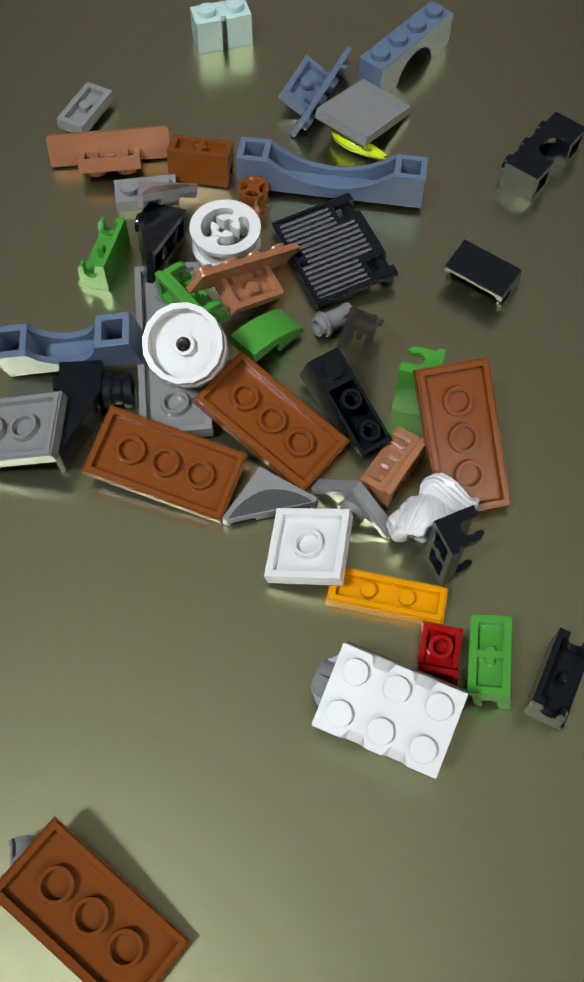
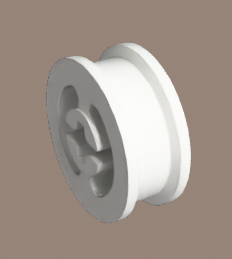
(226, 222)

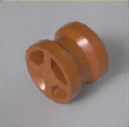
(254, 193)

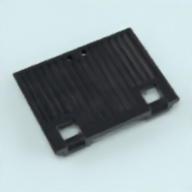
(334, 250)

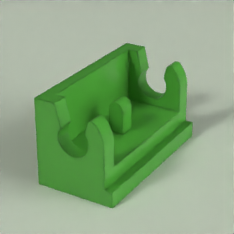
(106, 256)
(174, 291)
(405, 393)
(490, 659)

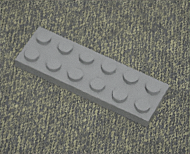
(157, 397)

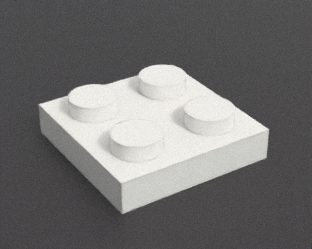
(309, 546)

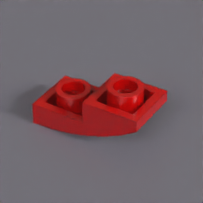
(439, 651)

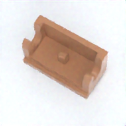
(393, 466)

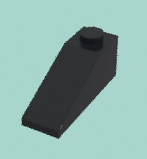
(160, 235)

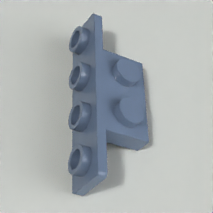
(307, 88)

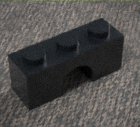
(530, 166)

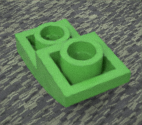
(265, 333)

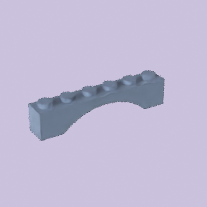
(390, 181)

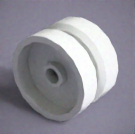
(173, 328)

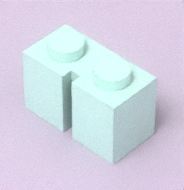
(221, 18)

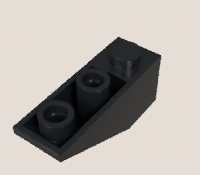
(83, 386)
(344, 401)

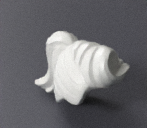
(437, 498)

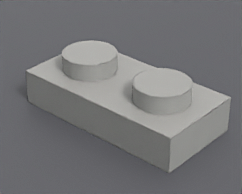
(85, 108)
(127, 190)

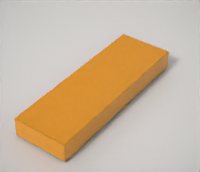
(389, 597)

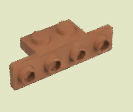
(108, 149)
(247, 280)

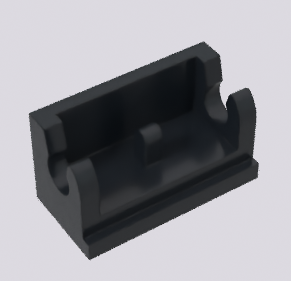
(484, 271)
(448, 541)
(556, 681)

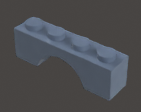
(423, 31)
(30, 350)

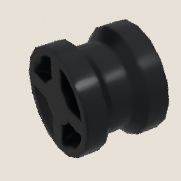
(118, 390)

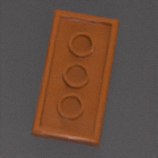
(271, 422)
(463, 428)
(165, 464)
(88, 911)

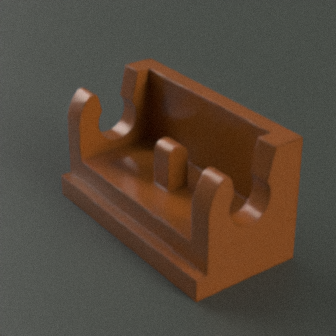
(201, 160)

